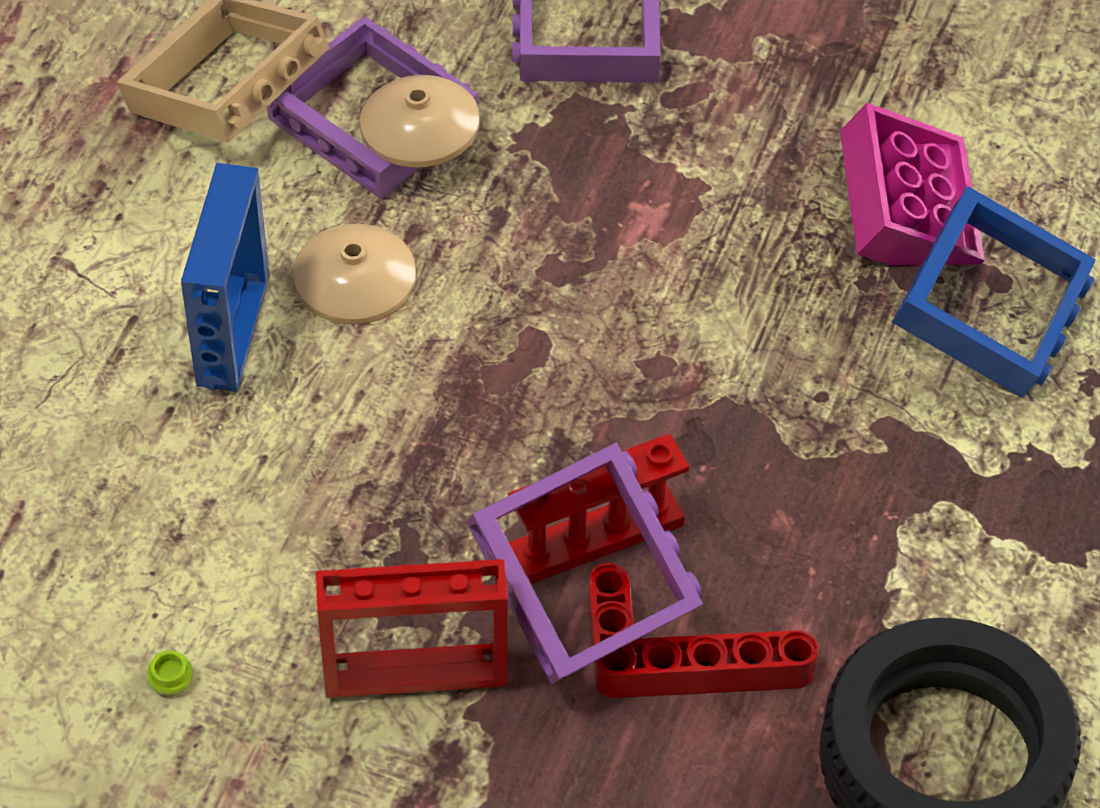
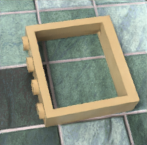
(175, 56)

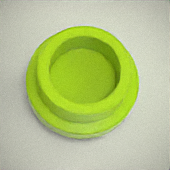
(169, 672)

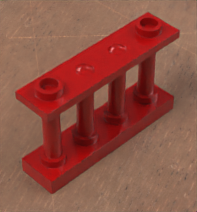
(603, 530)

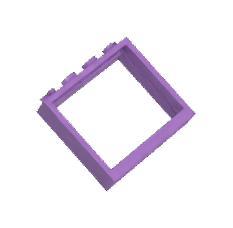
(587, 63)
(326, 138)
(521, 594)

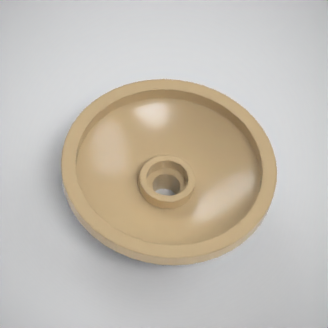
(419, 121)
(354, 273)

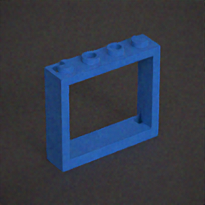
(230, 258)
(967, 343)

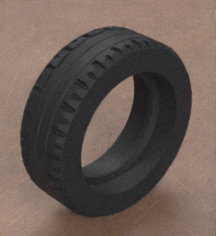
(958, 657)

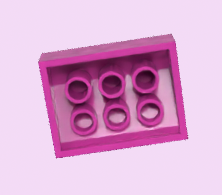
(904, 186)

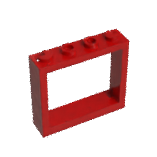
(405, 592)

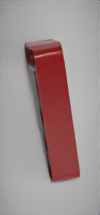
(684, 653)

